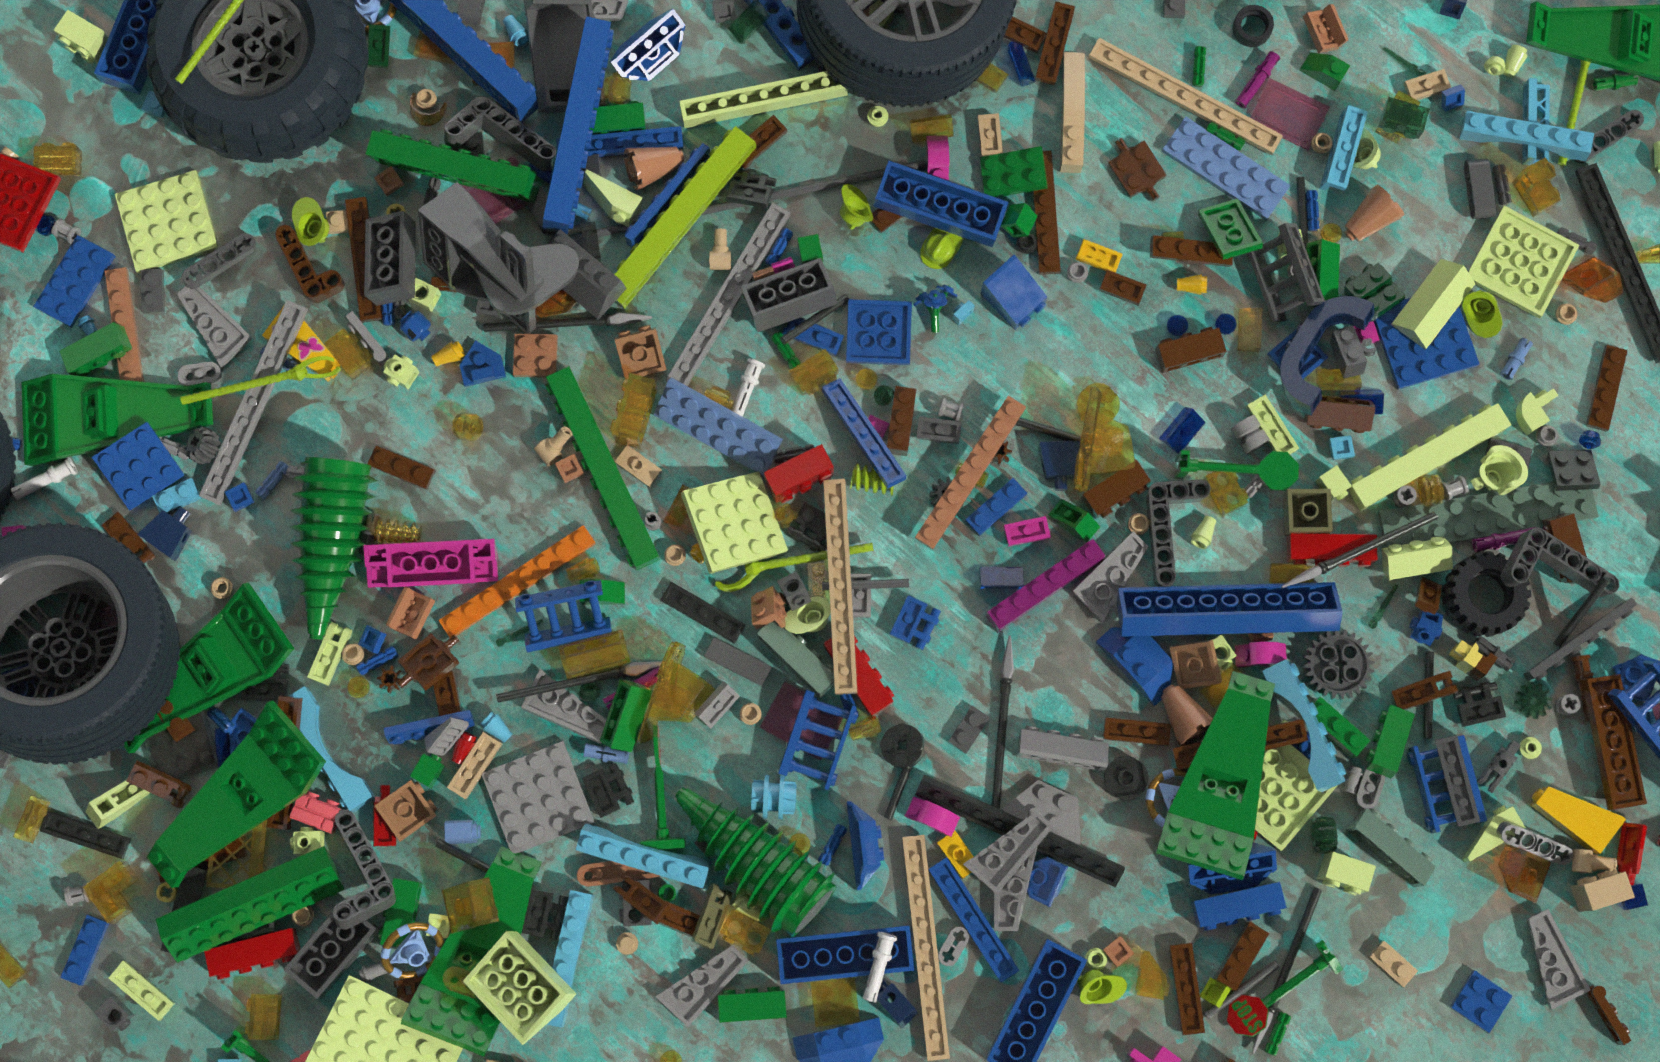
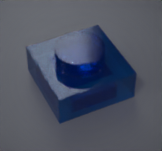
(1639, 900)

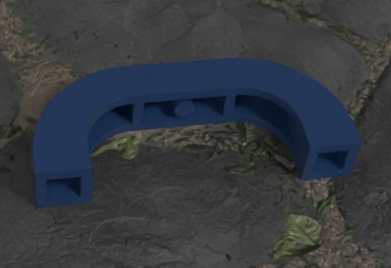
(1331, 312)

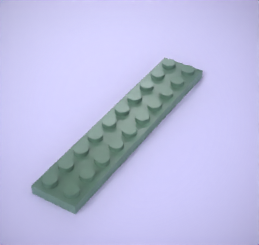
(1489, 513)

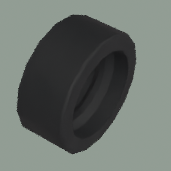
(1263, 14)

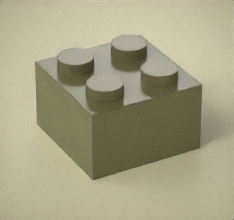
(1307, 511)

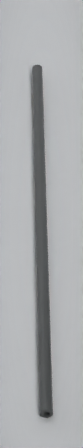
(782, 194)

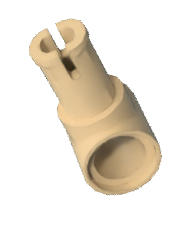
(720, 255)
(550, 448)
(1586, 861)

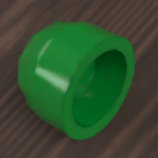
(670, 894)

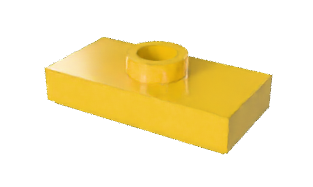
(1098, 256)
(956, 852)

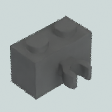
(1350, 352)

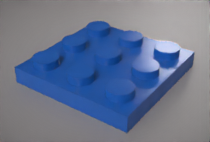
(879, 332)
(138, 465)

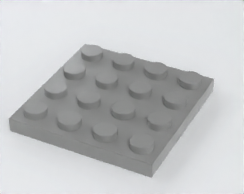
(538, 798)

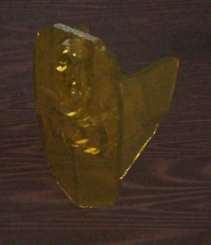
(1103, 445)
(675, 694)

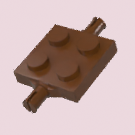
(1137, 169)
(428, 661)

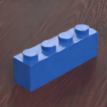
(1238, 905)

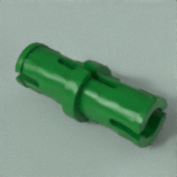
(1614, 81)

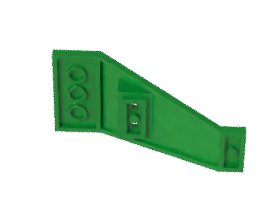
(222, 660)

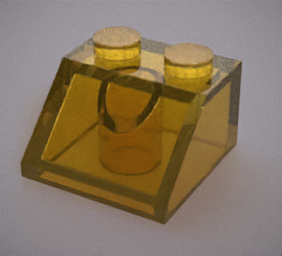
(470, 905)

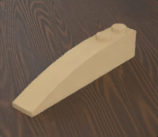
(1072, 113)

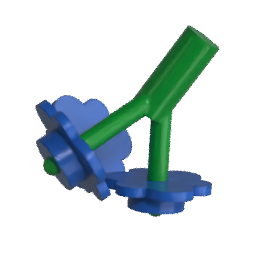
(935, 299)

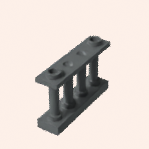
(1303, 273)

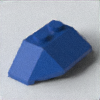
(650, 47)
(1140, 661)
(864, 844)
(1260, 864)
(841, 1044)

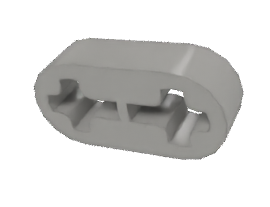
(957, 949)

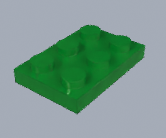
(1014, 172)
(1230, 229)

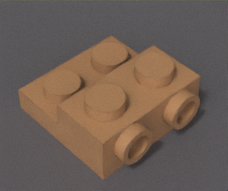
(640, 352)
(406, 810)

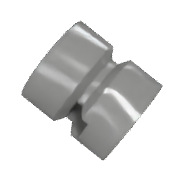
(1250, 434)

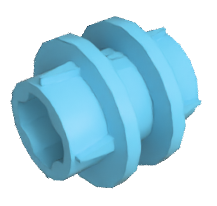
(773, 797)

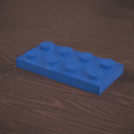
(74, 281)

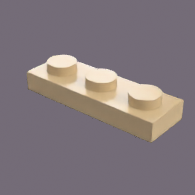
(474, 765)

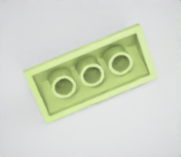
(1434, 302)

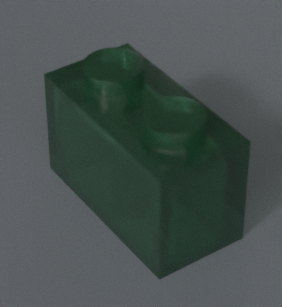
(1403, 118)

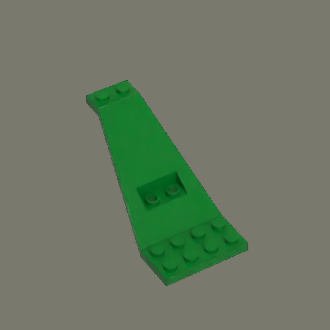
(1603, 35)
(87, 414)
(254, 783)
(1208, 823)
(455, 1016)

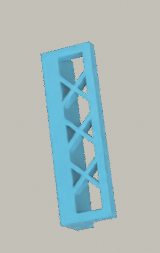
(1530, 107)
(1344, 148)

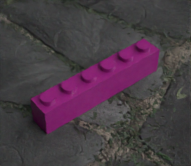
(1045, 585)

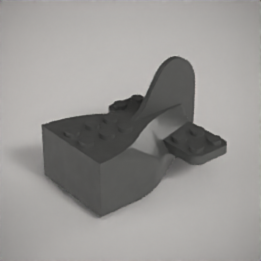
(489, 264)

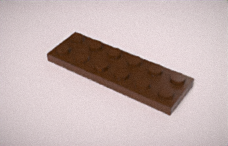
(1613, 744)

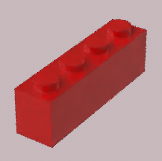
(1316, 548)
(869, 687)
(252, 952)

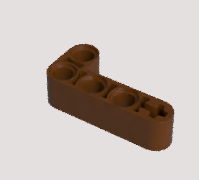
(302, 263)

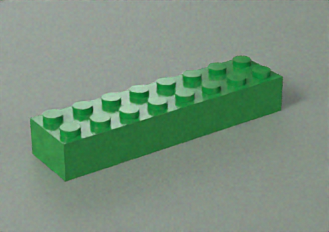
(453, 166)
(249, 904)

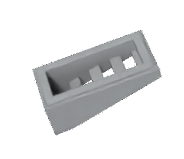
(444, 737)

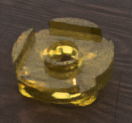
(1109, 399)

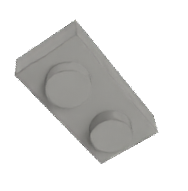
(861, 598)
(717, 704)

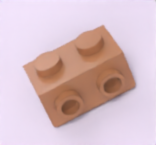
(1326, 29)
(768, 607)
(410, 613)

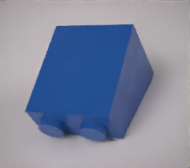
(1014, 293)

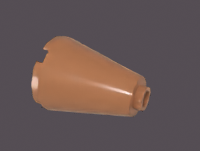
(651, 164)
(1373, 214)
(1185, 715)

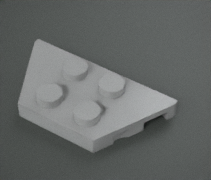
(1053, 804)

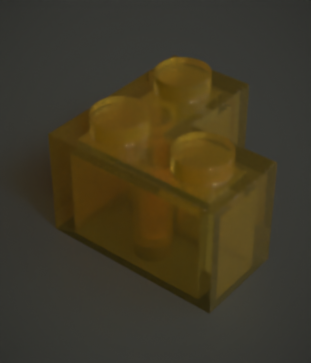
(1536, 187)
(107, 891)

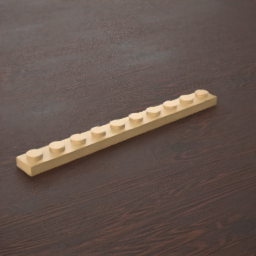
(1185, 96)
(840, 587)
(925, 948)

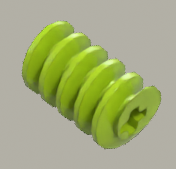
(868, 479)

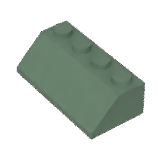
(797, 657)
(1391, 848)

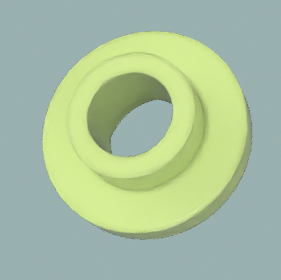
(1495, 65)
(877, 122)
(1524, 748)
(1103, 959)

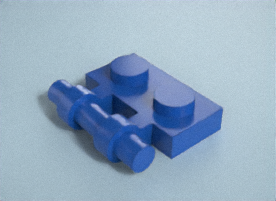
(908, 620)

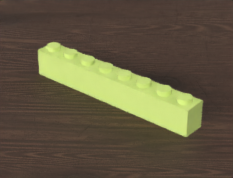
(760, 99)
(1429, 456)

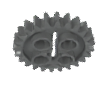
(1358, 664)

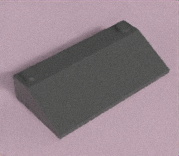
(554, 42)

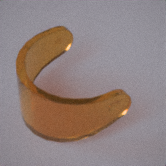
(426, 119)

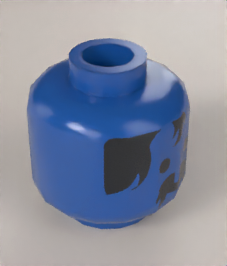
(415, 326)

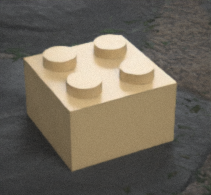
(1600, 892)

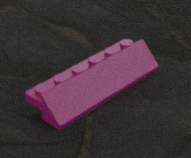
(431, 563)

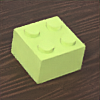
(81, 37)
(1346, 872)

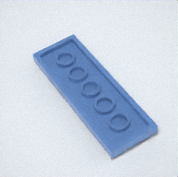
(1225, 168)
(717, 426)

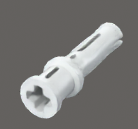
(749, 381)
(53, 474)
(881, 956)

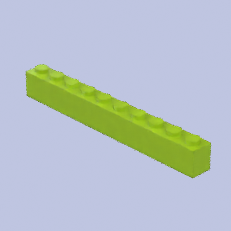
(683, 212)

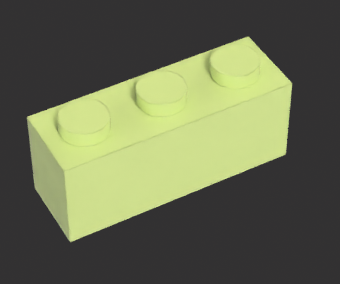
(1417, 558)

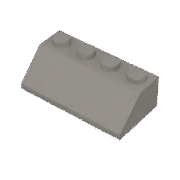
(1062, 749)

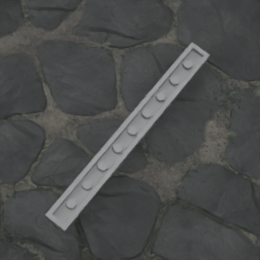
(729, 295)
(253, 403)

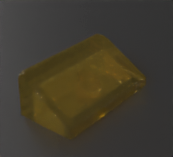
(1250, 329)
(1332, 380)

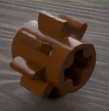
(999, 458)
(384, 679)

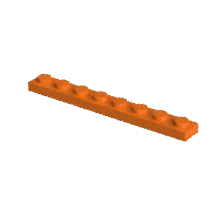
(517, 582)

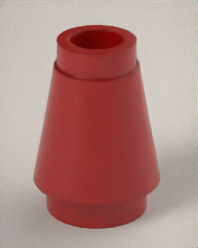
(463, 747)

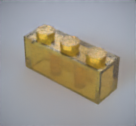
(594, 654)

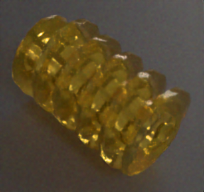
(396, 533)

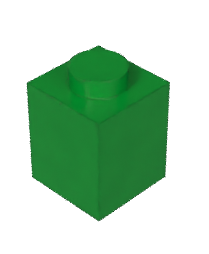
(1019, 220)
(809, 248)
(428, 770)

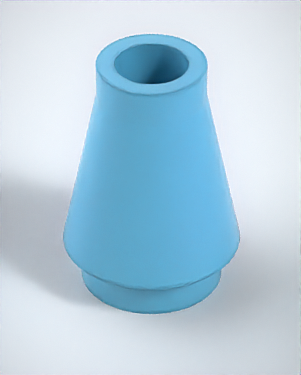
(516, 32)
(495, 726)

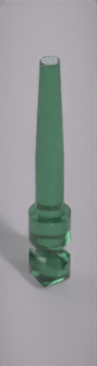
(1412, 67)
(1379, 614)
(509, 637)

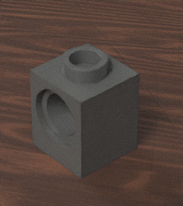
(794, 591)
(105, 1011)

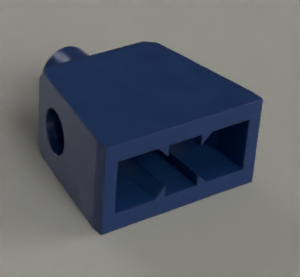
(1059, 461)
(168, 532)
(900, 1008)

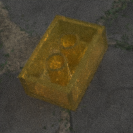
(634, 410)

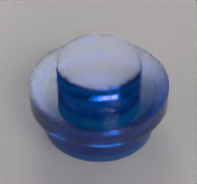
(45, 225)
(1226, 324)
(1177, 325)
(1590, 439)

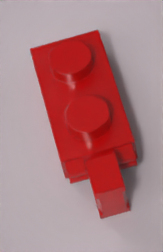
(381, 831)
(1631, 849)

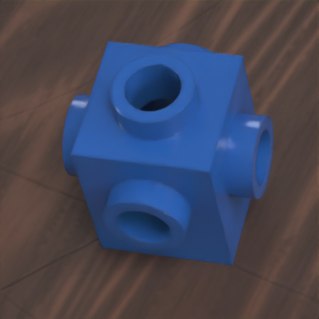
(1426, 627)

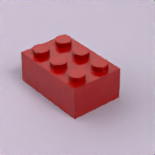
(799, 474)

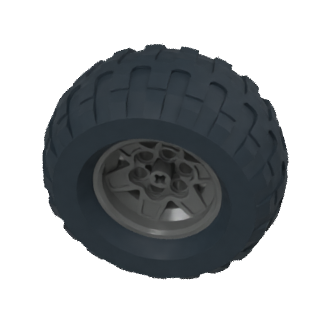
(257, 118)

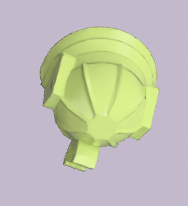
(1501, 470)

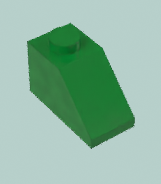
(1325, 69)
(1074, 520)
(612, 592)

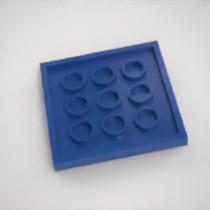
(1412, 364)

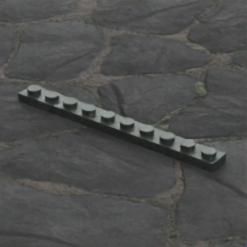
(1622, 255)
(1003, 822)

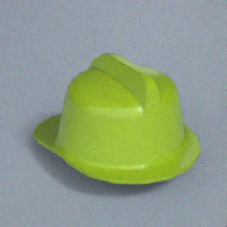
(855, 207)
(309, 222)
(939, 248)
(1482, 313)
(1100, 988)

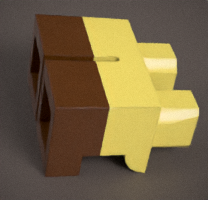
(1472, 661)

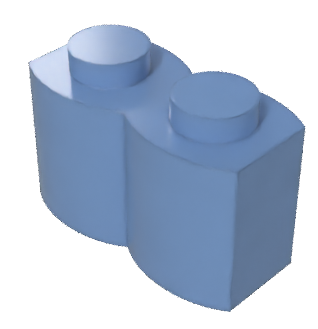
(462, 831)

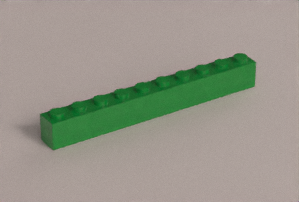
(603, 469)

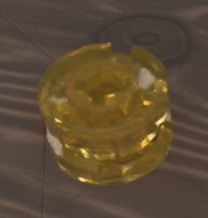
(1430, 490)

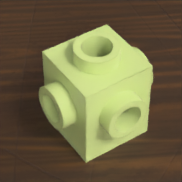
(400, 371)
(298, 842)

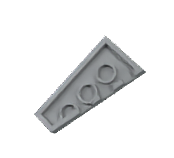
(218, 329)
(564, 710)
(1006, 855)
(1011, 898)
(1556, 964)
(698, 989)

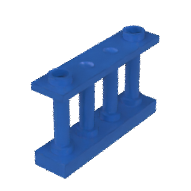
(566, 634)
(1636, 715)
(795, 743)
(1431, 820)

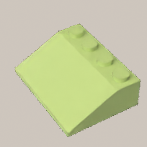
(519, 986)

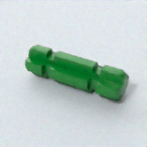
(1199, 66)
(1226, 136)
(785, 350)
(1277, 1033)

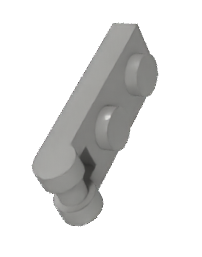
(367, 339)

